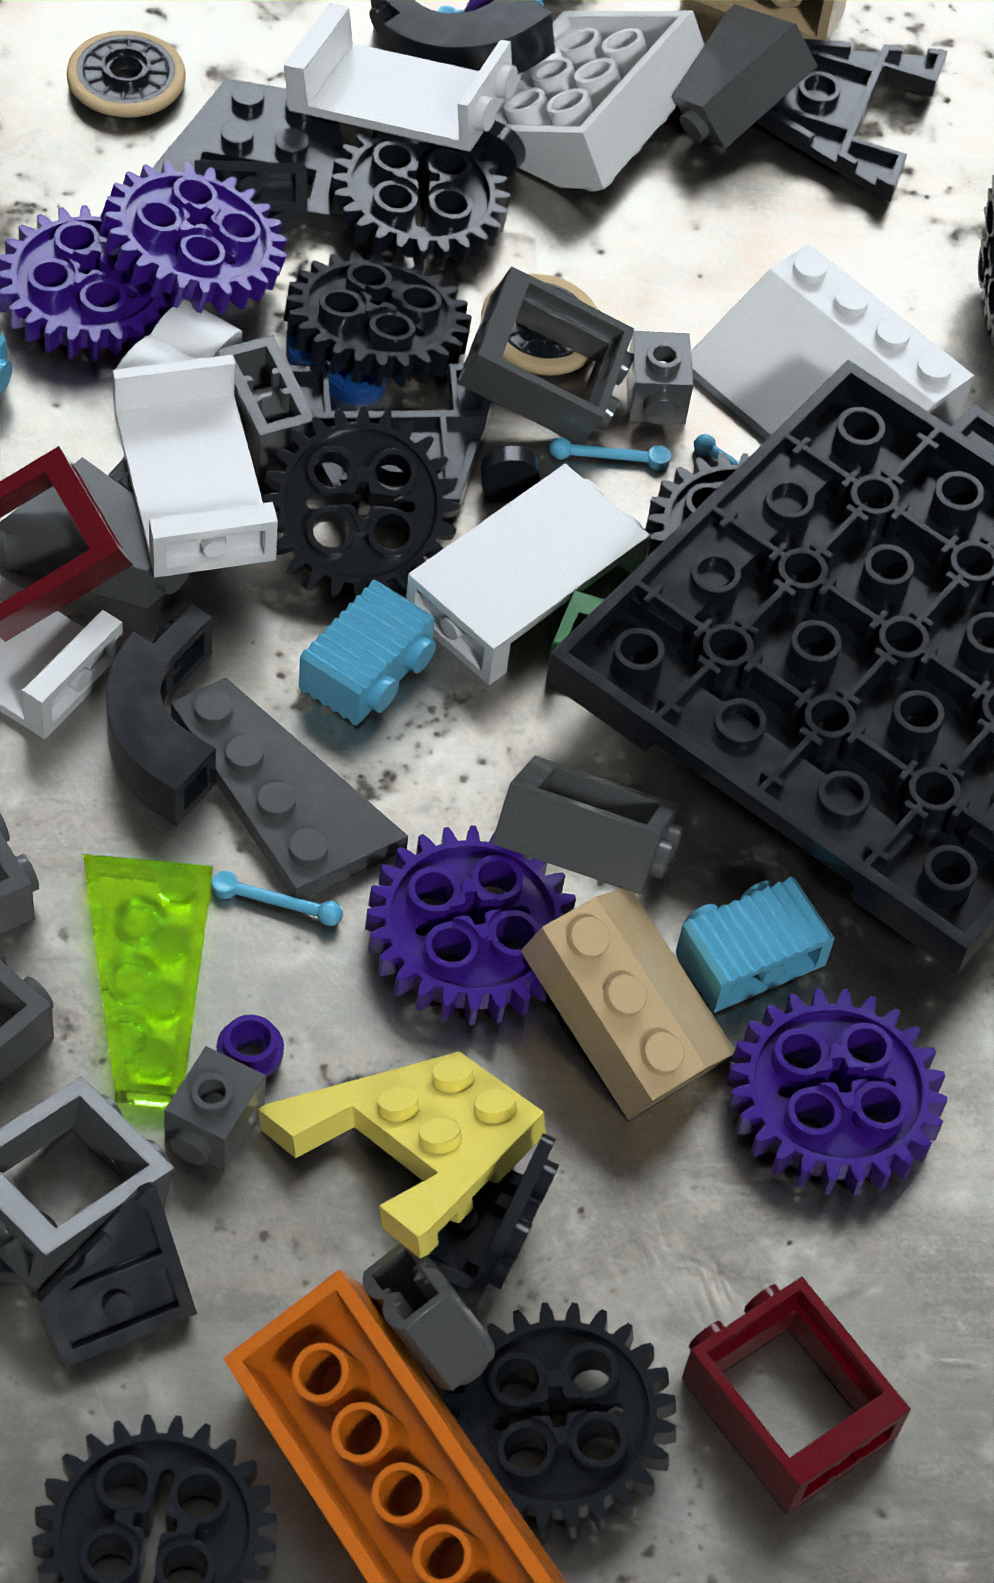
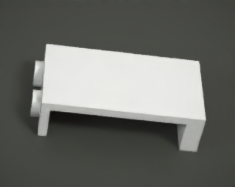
(393, 90)
(192, 467)
(523, 567)
(54, 666)

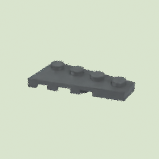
(286, 797)

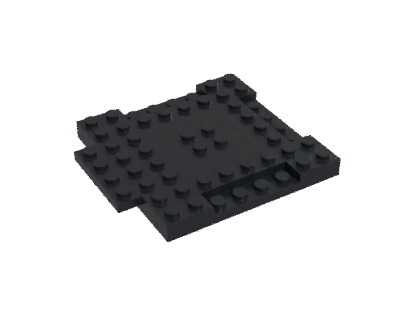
(830, 652)

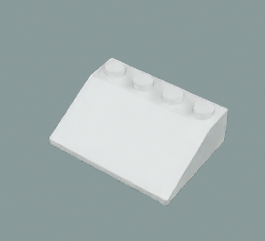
(600, 92)
(801, 329)

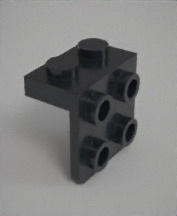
(493, 1232)

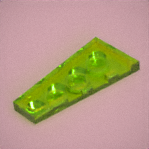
(149, 958)

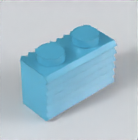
(367, 653)
(753, 943)

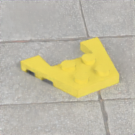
(435, 1118)

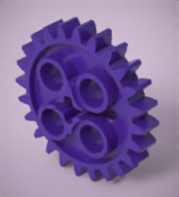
(193, 237)
(70, 292)
(466, 924)
(836, 1092)

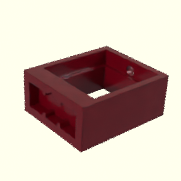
(79, 575)
(876, 1403)

